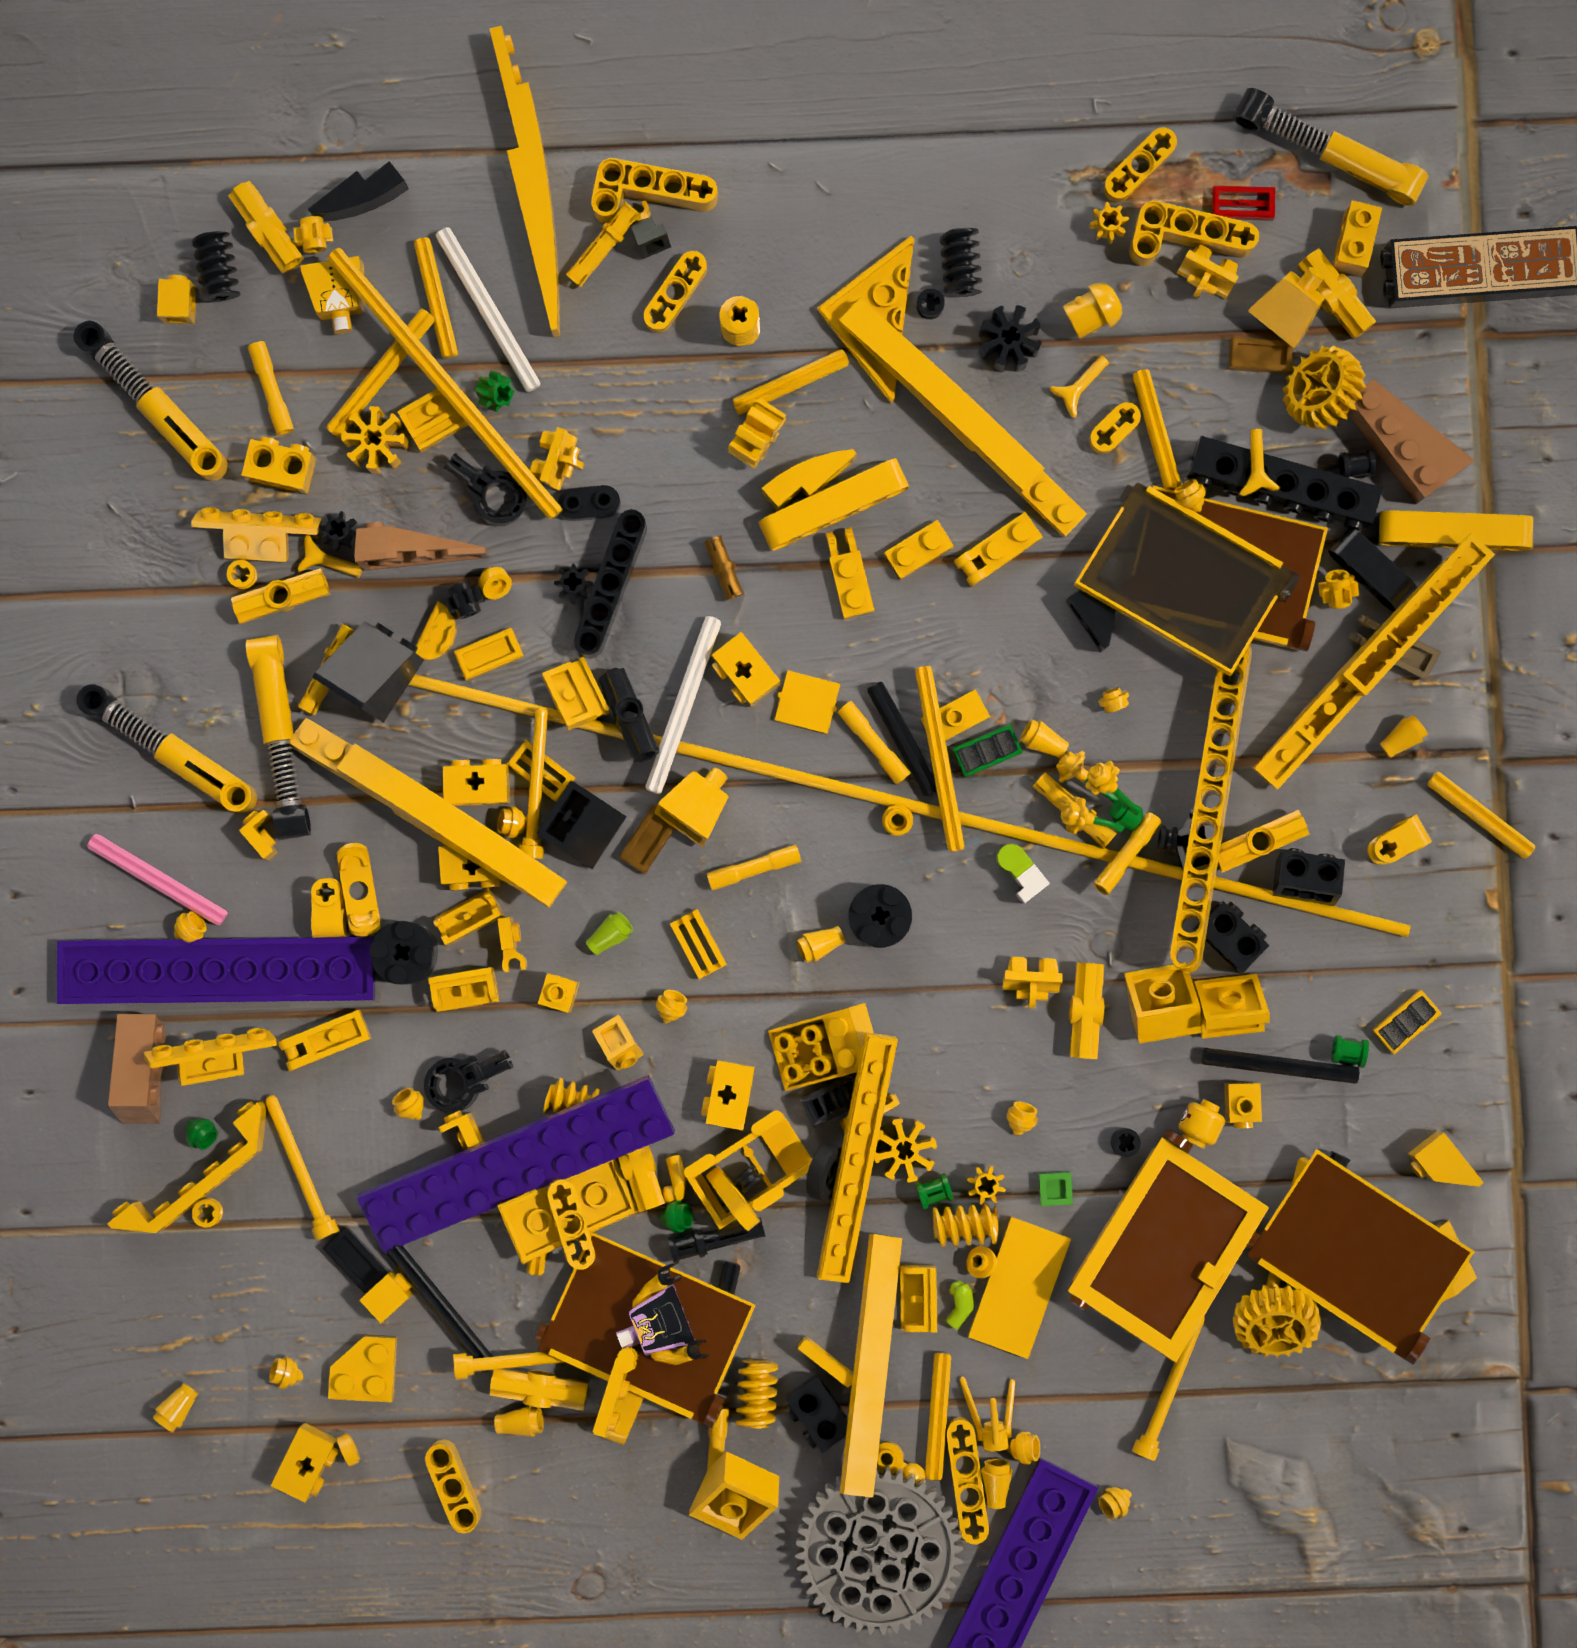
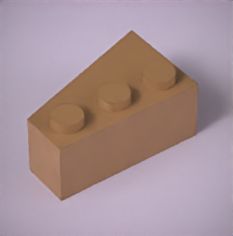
(133, 1084)

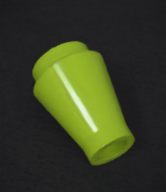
(610, 933)

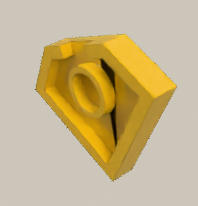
(365, 1371)

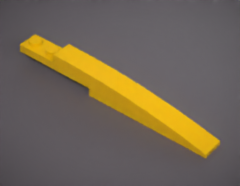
(531, 177)
(963, 416)
(1373, 660)
(428, 812)

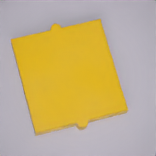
(807, 702)

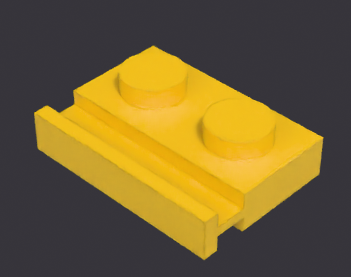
(431, 419)
(575, 693)

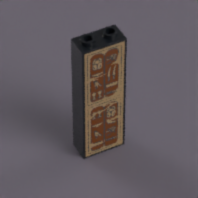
(1480, 267)

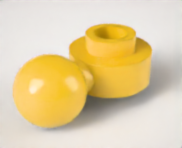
(898, 1462)

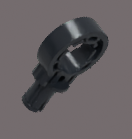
(472, 476)
(481, 1070)

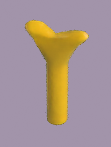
(1072, 393)
(1258, 478)
(315, 556)

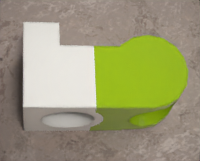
(1016, 862)

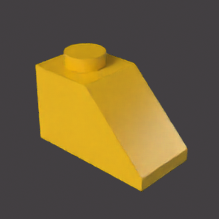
(1442, 1162)

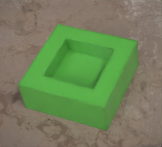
(1055, 1188)

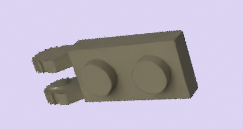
(1418, 658)

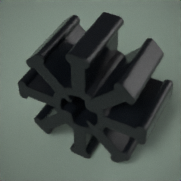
(1016, 347)

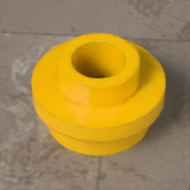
(1114, 700)
(897, 829)
(988, 1265)

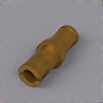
(723, 568)

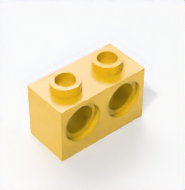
(1356, 238)
(276, 472)

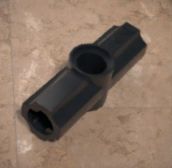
(623, 699)

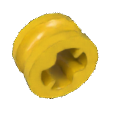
(231, 571)
(197, 1211)

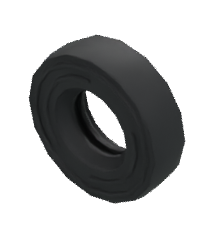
(823, 1172)

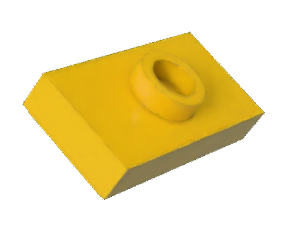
(962, 714)

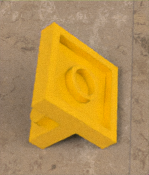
(1231, 1006)

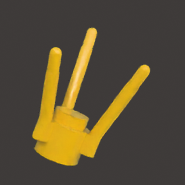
(993, 1434)

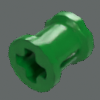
(1349, 1051)
(934, 1191)

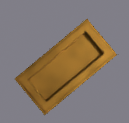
(1260, 355)
(647, 841)

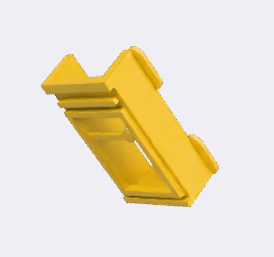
(784, 1146)

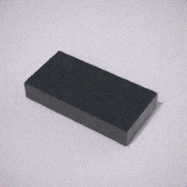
(356, 1259)

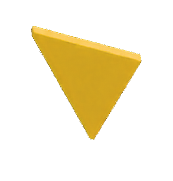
(885, 291)

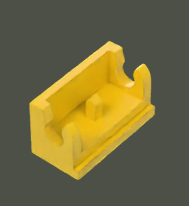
(468, 917)
(464, 989)
(918, 1298)

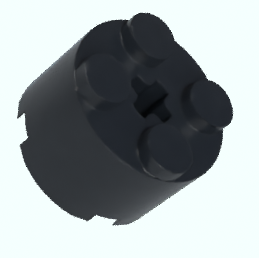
(889, 900)
(385, 952)

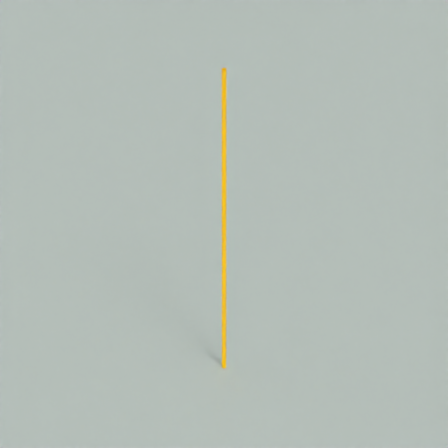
(920, 808)

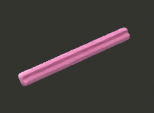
(157, 879)

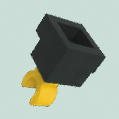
(648, 236)

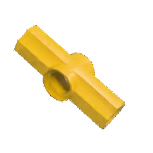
(265, 227)
(1339, 295)
(261, 601)
(1278, 832)
(1086, 1010)
(640, 1171)
(539, 1389)

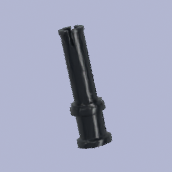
(700, 1247)

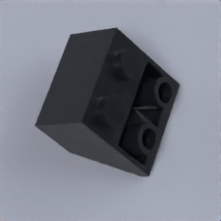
(581, 824)

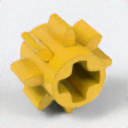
(1113, 229)
(313, 234)
(1338, 589)
(994, 1186)

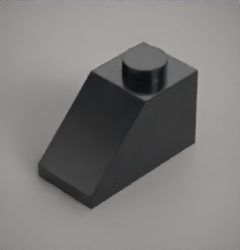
(1094, 617)

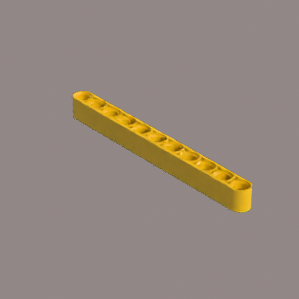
(1206, 816)

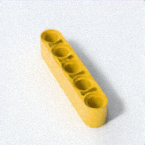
(833, 504)
(1451, 528)

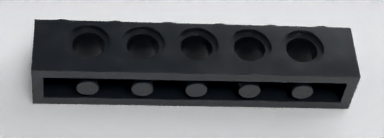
(1362, 495)

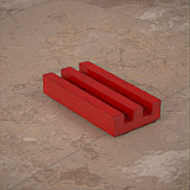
(1245, 191)

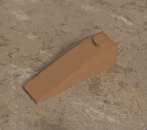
(395, 547)

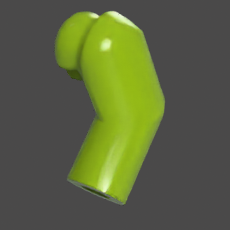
(963, 1301)

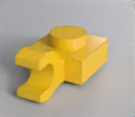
(509, 935)

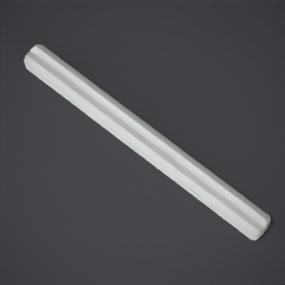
(488, 309)
(683, 705)

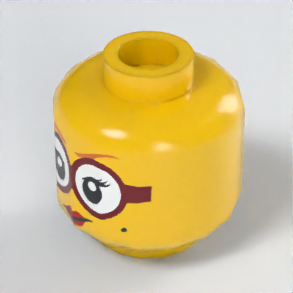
(1201, 1123)

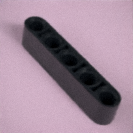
(610, 568)

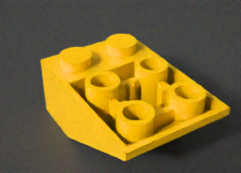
(820, 1046)

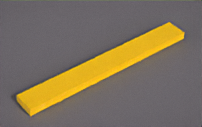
(857, 1157)
(870, 1366)

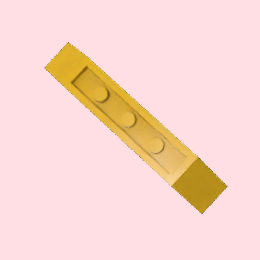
(252, 1127)

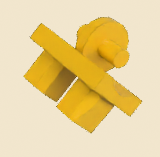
(1208, 275)
(560, 459)
(1032, 985)

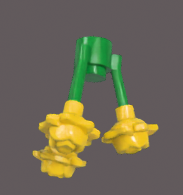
(1101, 780)

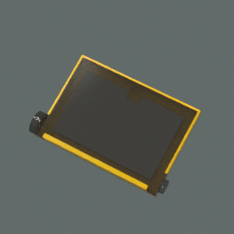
(1185, 577)

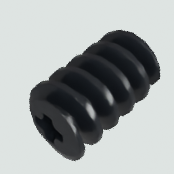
(959, 262)
(214, 266)

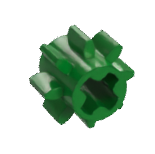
(494, 391)

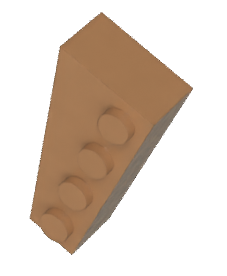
(1406, 442)

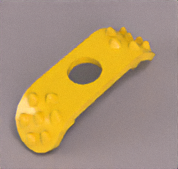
(355, 867)

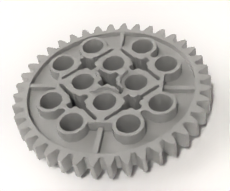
(908, 1598)

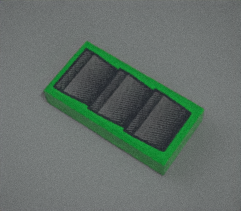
(987, 750)

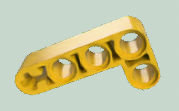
(654, 192)
(1198, 222)

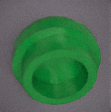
(200, 1133)
(677, 1216)

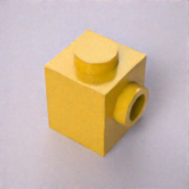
(1242, 1104)

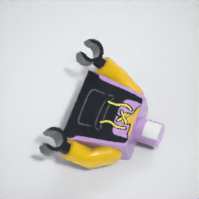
(661, 1323)

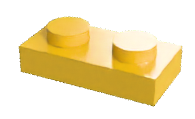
(918, 550)

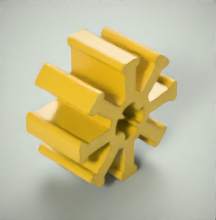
(383, 432)
(757, 433)
(914, 1146)

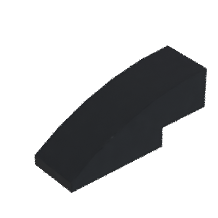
(360, 196)

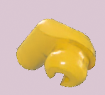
(678, 1180)

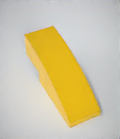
(807, 477)

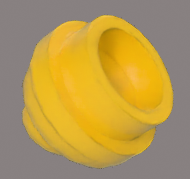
(1190, 495)
(511, 822)
(189, 927)
(671, 1005)
(408, 1104)
(1021, 1117)
(284, 1373)
(1025, 1448)
(1114, 1502)

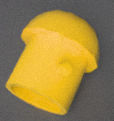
(1094, 310)

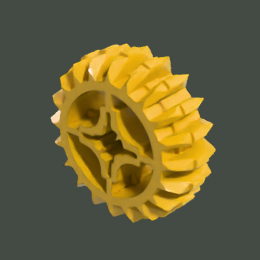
(1337, 373)
(1276, 1321)

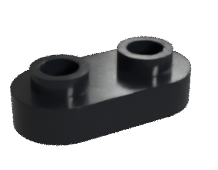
(588, 503)

